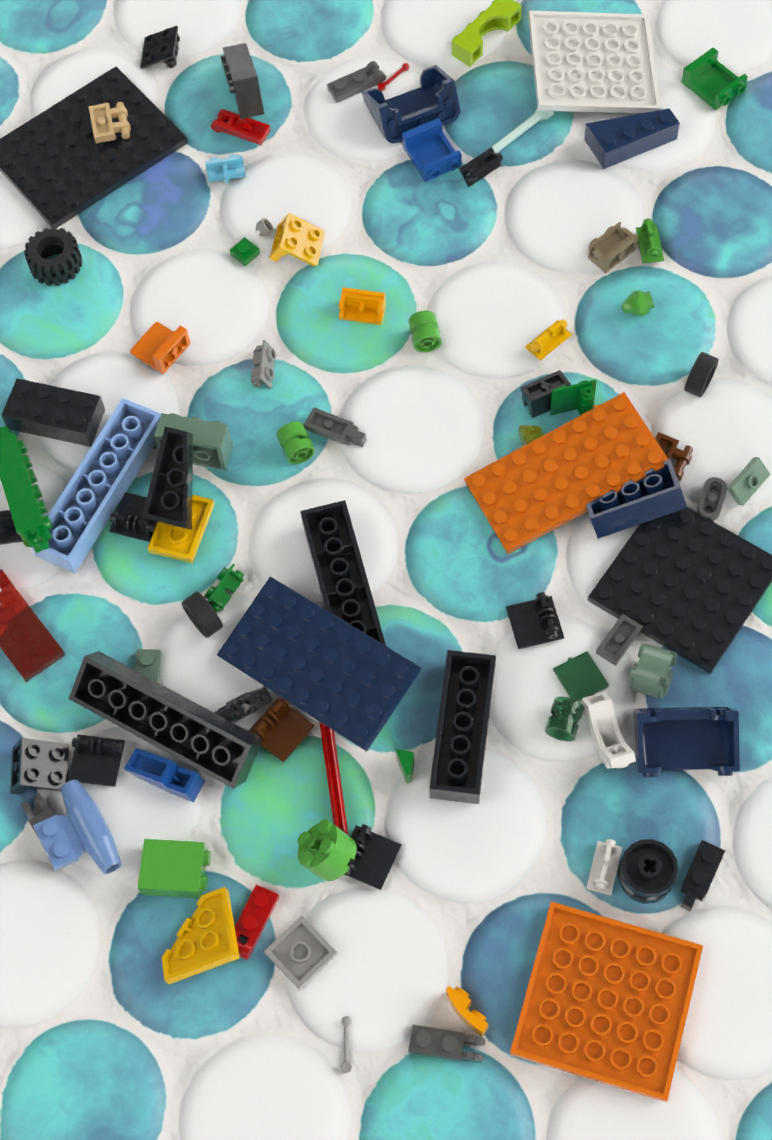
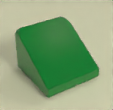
(406, 763)

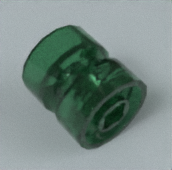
(564, 719)

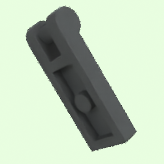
(356, 82)

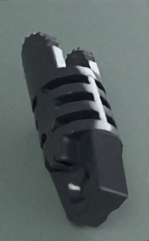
(245, 704)

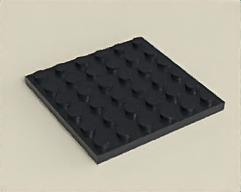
(686, 584)

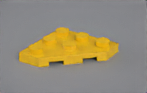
(204, 939)

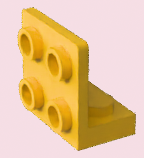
(297, 239)

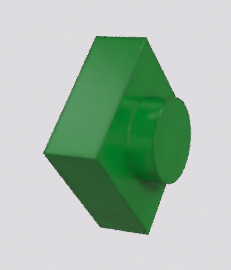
(244, 251)

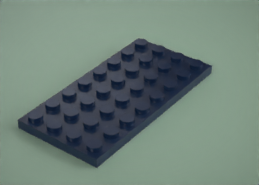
(319, 663)

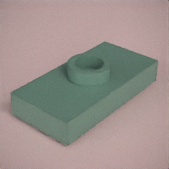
(748, 481)

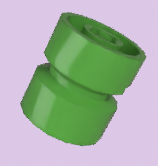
(425, 331)
(295, 442)

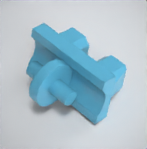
(225, 168)

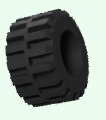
(50, 243)

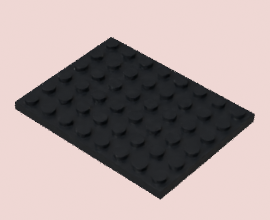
(63, 168)

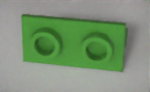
(649, 242)

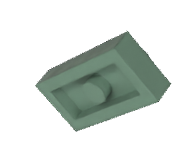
(149, 663)

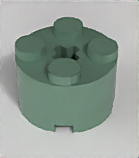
(653, 671)

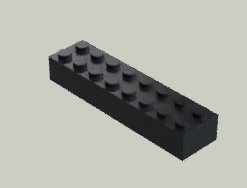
(340, 567)
(165, 719)

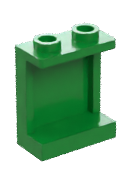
(713, 80)

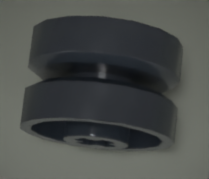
(661, 874)

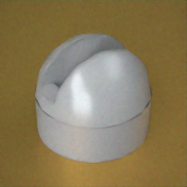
(264, 227)

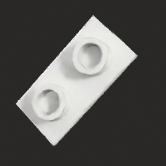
(604, 867)

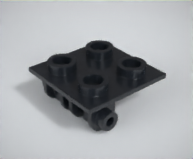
(161, 47)
(129, 519)
(535, 621)
(96, 760)
(373, 857)

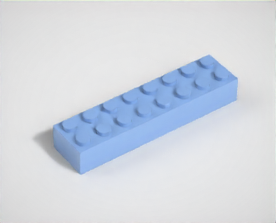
(100, 484)

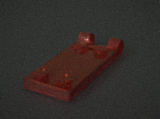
(23, 634)

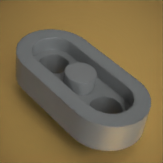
(711, 500)

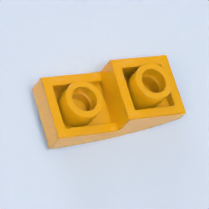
(461, 1003)

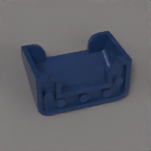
(414, 108)
(687, 739)

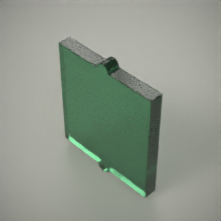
(580, 677)

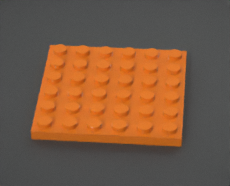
(607, 1001)

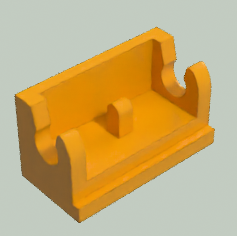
(362, 306)

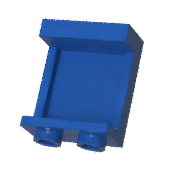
(430, 150)

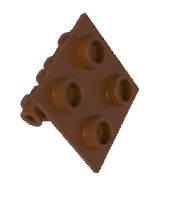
(281, 729)

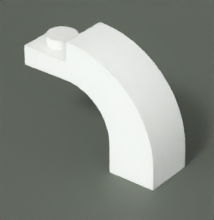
(605, 731)

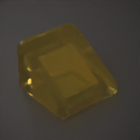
(529, 433)

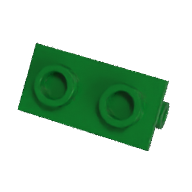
(228, 580)

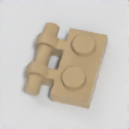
(103, 125)

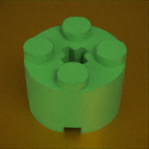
(326, 850)

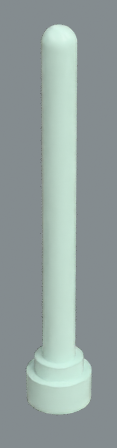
(539, 115)

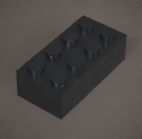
(53, 412)

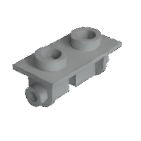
(264, 358)

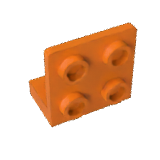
(161, 346)

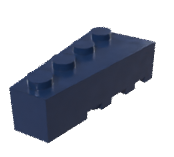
(630, 135)
(637, 502)

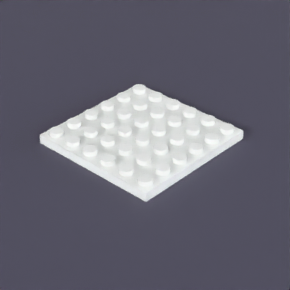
(593, 62)

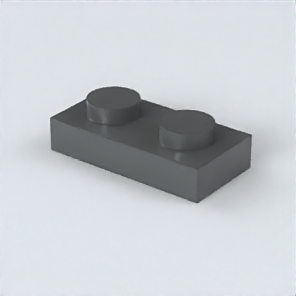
(619, 639)

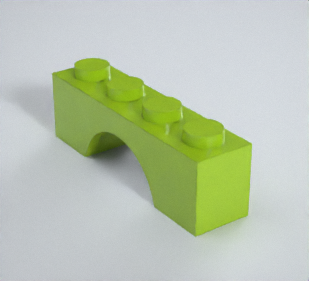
(498, 16)

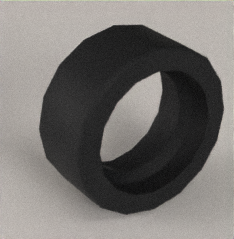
(701, 374)
(202, 614)

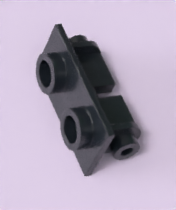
(481, 166)

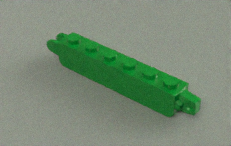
(22, 493)

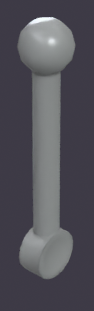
(346, 1066)

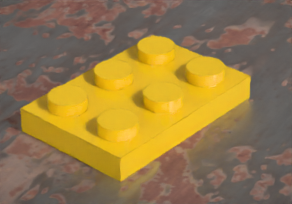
(182, 542)

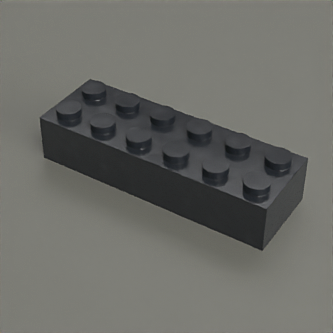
(462, 727)

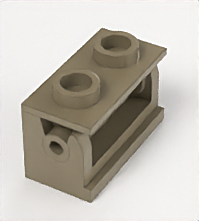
(612, 247)

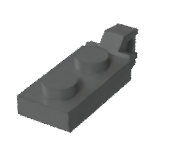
(334, 428)

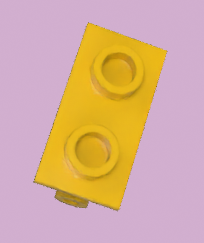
(549, 339)

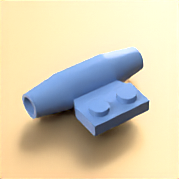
(80, 831)

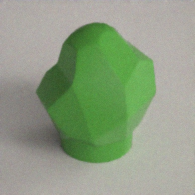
(638, 303)

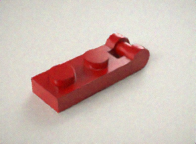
(243, 128)
(254, 919)

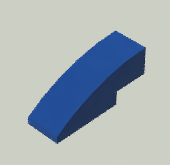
(165, 774)

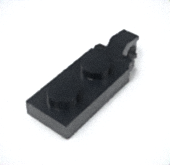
(701, 873)

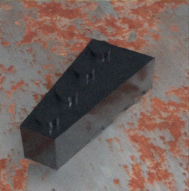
(242, 80)
(172, 481)

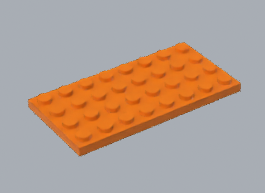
(564, 471)

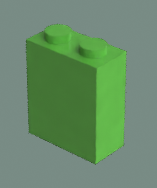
(173, 868)

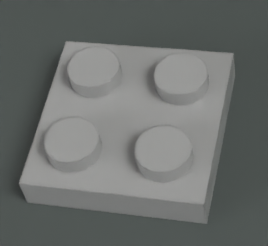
(300, 952)

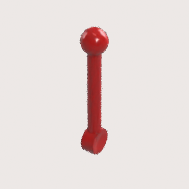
(382, 86)

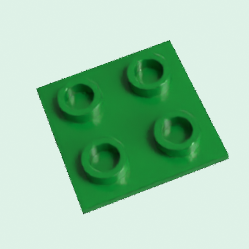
(573, 397)

